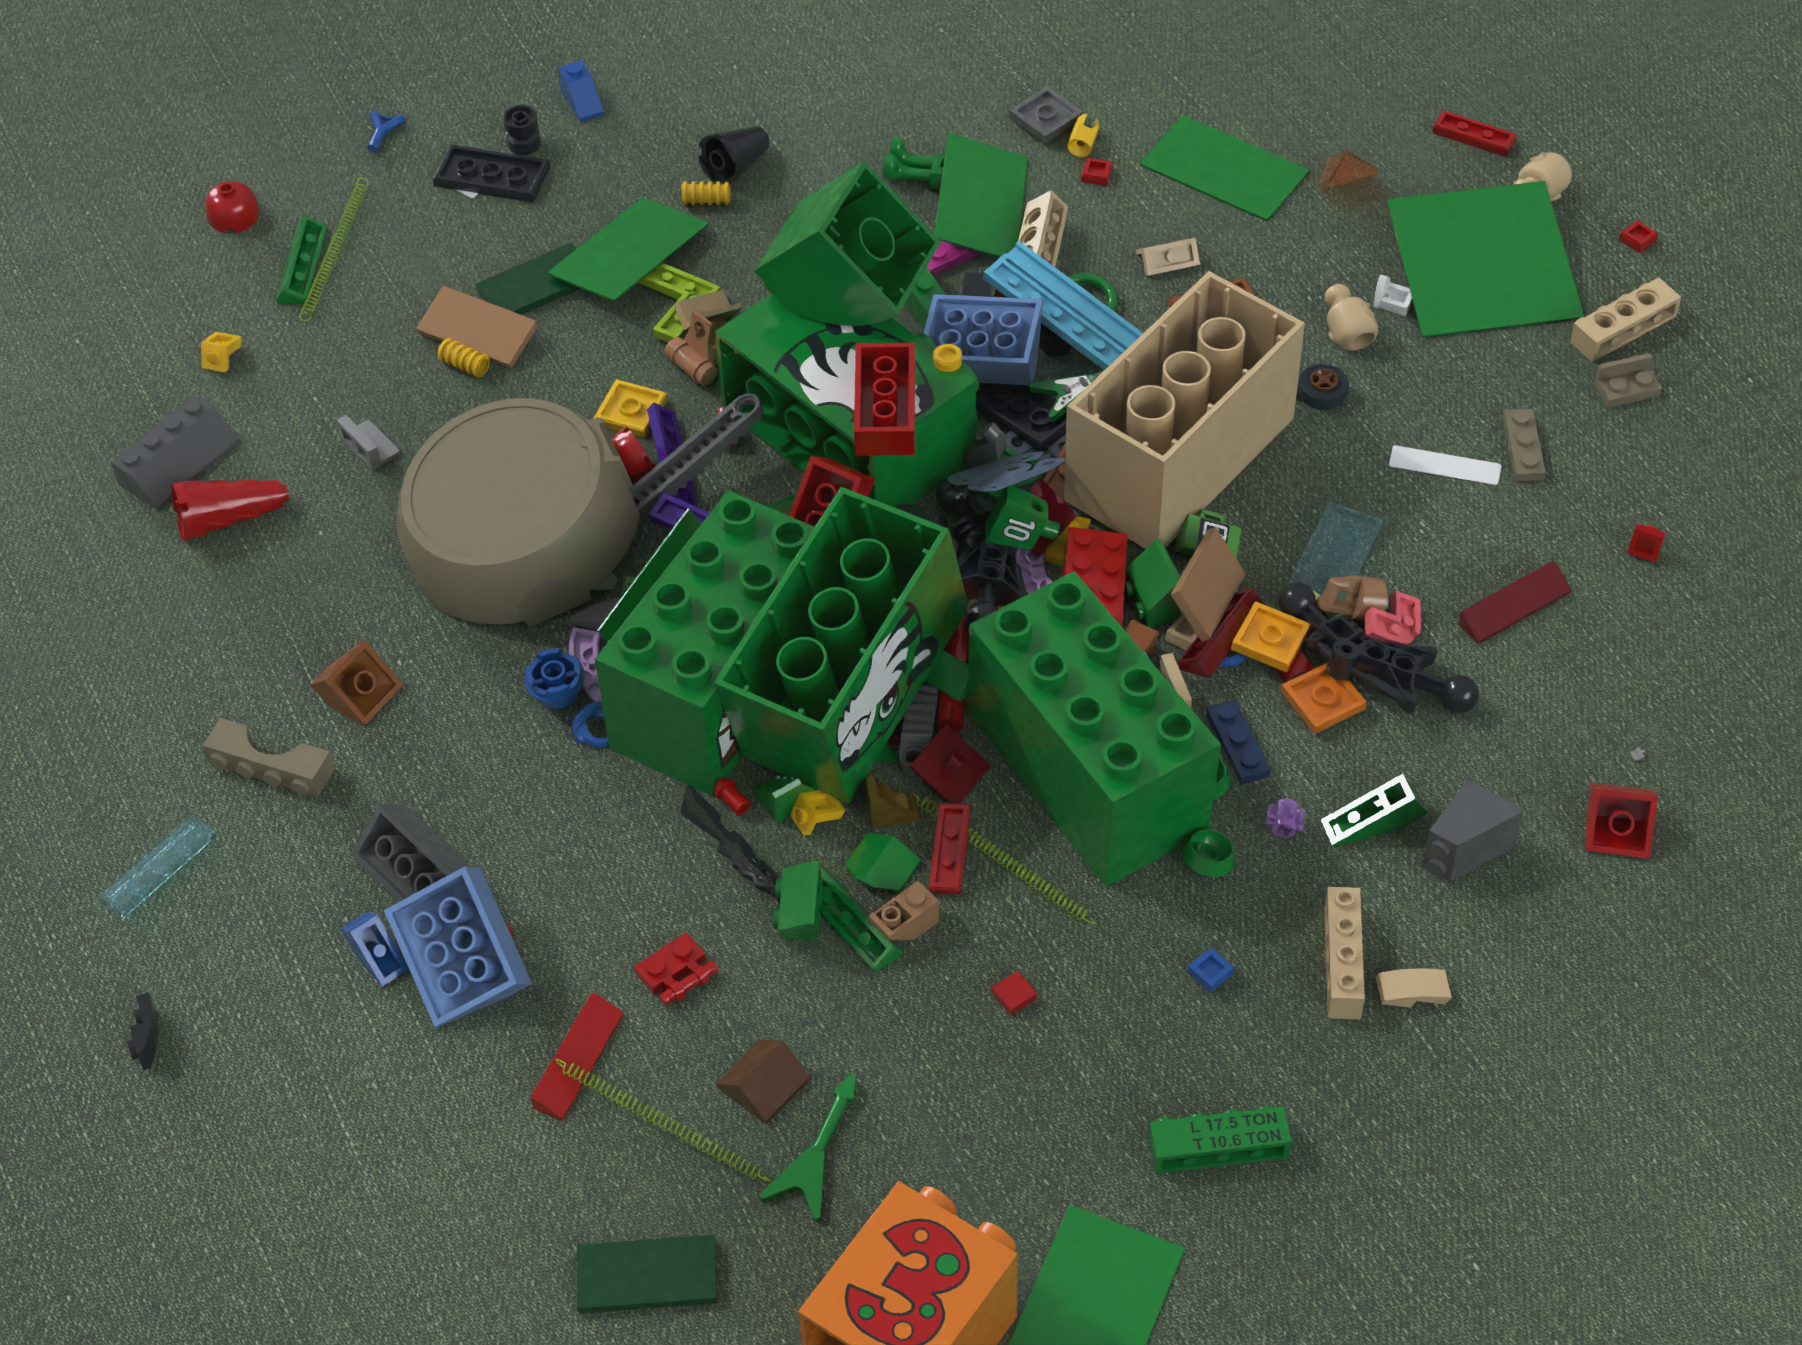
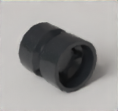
(522, 129)

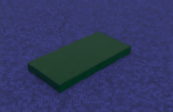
(528, 283)
(646, 1274)

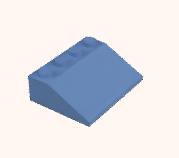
(994, 334)
(457, 946)

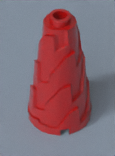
(219, 503)

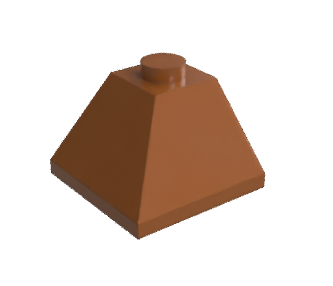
(357, 683)

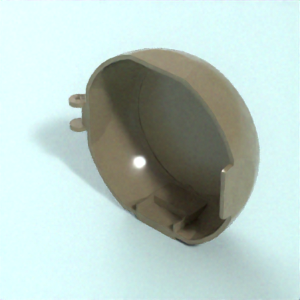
(515, 512)

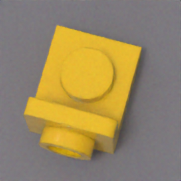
(217, 349)
(815, 808)

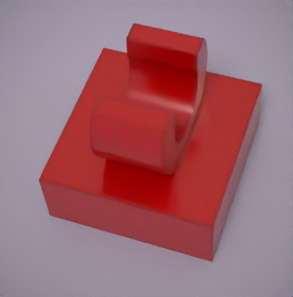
(1646, 542)

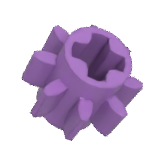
(1285, 818)

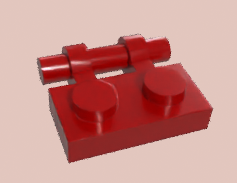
(671, 963)

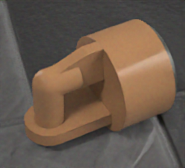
(1361, 595)

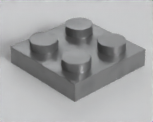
(1045, 114)

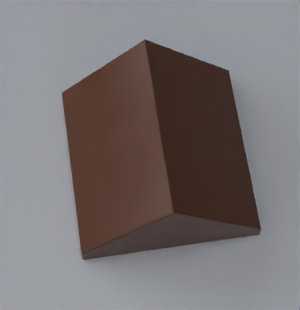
(765, 1079)

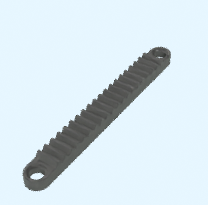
(696, 453)
(919, 721)

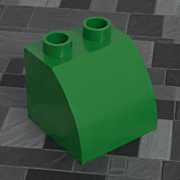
(848, 252)

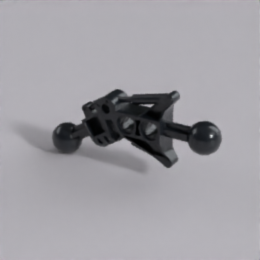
(983, 563)
(1381, 664)

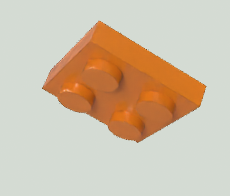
(1322, 699)

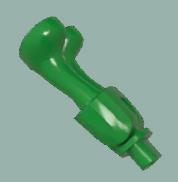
(908, 166)

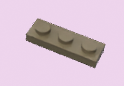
(1524, 445)

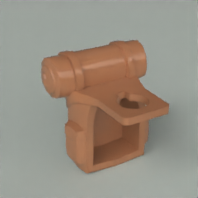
(698, 350)

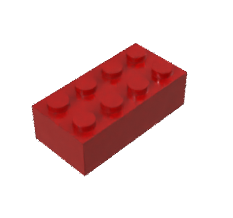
(884, 399)
(820, 485)
(1100, 563)

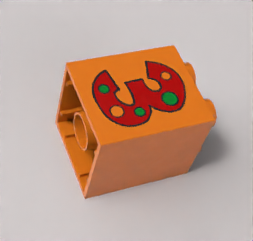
(916, 1279)

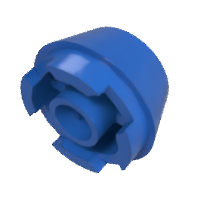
(554, 678)

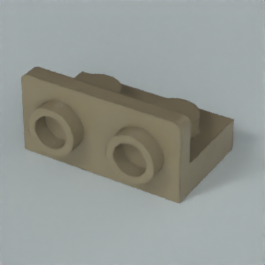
(1627, 380)

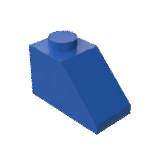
(580, 91)
(374, 948)

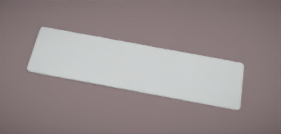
(1445, 465)

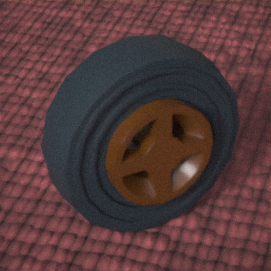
(1323, 386)

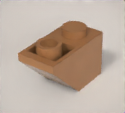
(907, 914)

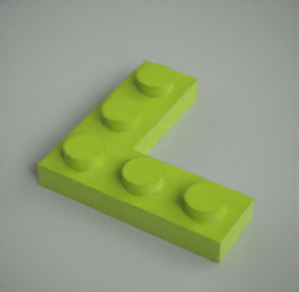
(679, 286)

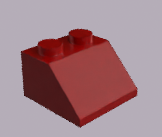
(1620, 820)

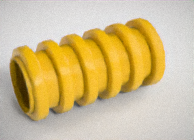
(706, 193)
(463, 357)

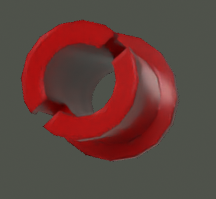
(726, 790)

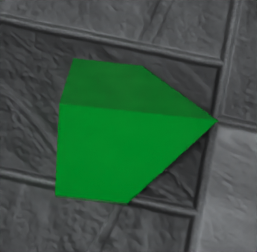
(779, 795)

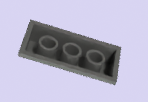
(174, 452)
(404, 851)

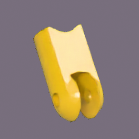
(1083, 137)

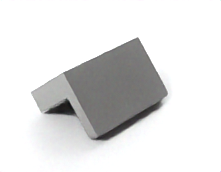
(367, 442)

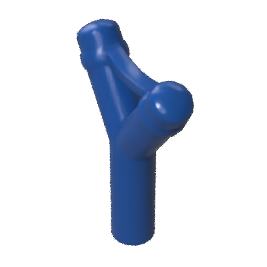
(382, 129)

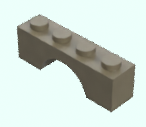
(301, 769)

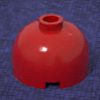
(231, 207)
(632, 455)

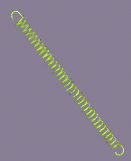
(338, 245)
(1016, 862)
(702, 1146)

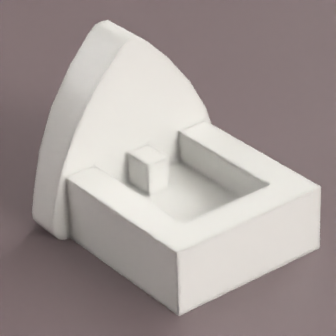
(1392, 296)

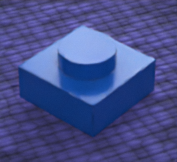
(1210, 970)

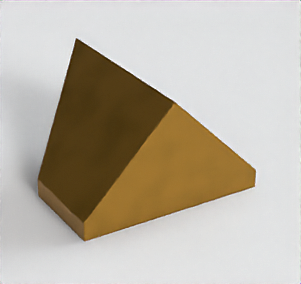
(888, 806)

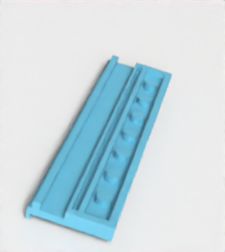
(1066, 306)

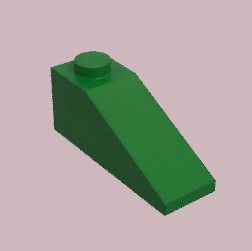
(1376, 813)

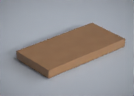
(477, 325)
(1208, 584)

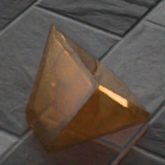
(1344, 169)

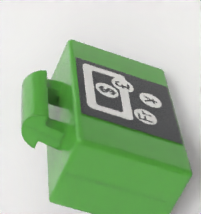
(1196, 527)

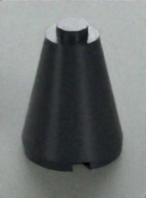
(731, 152)

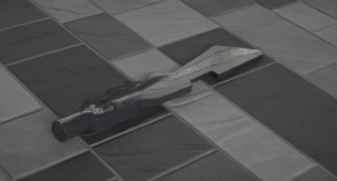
(731, 843)

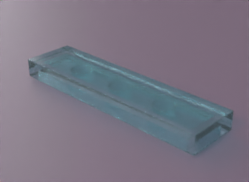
(157, 866)

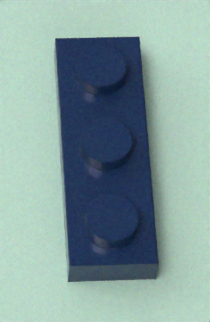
(1238, 742)

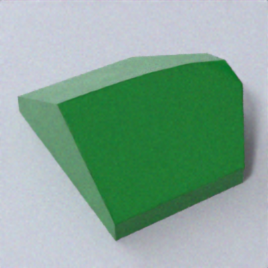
(883, 863)

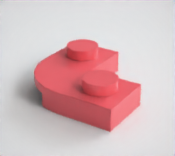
(1398, 625)

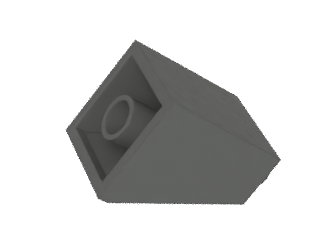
(1471, 832)

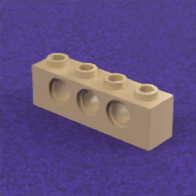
(1044, 226)
(1625, 319)
(1344, 953)

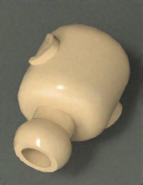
(1549, 168)
(1349, 319)

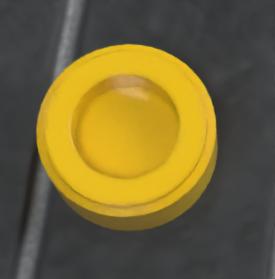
(947, 357)

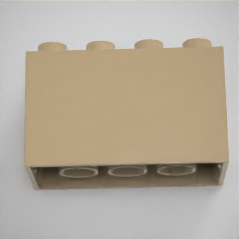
(1182, 411)

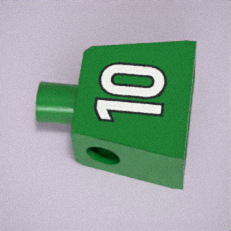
(1019, 520)

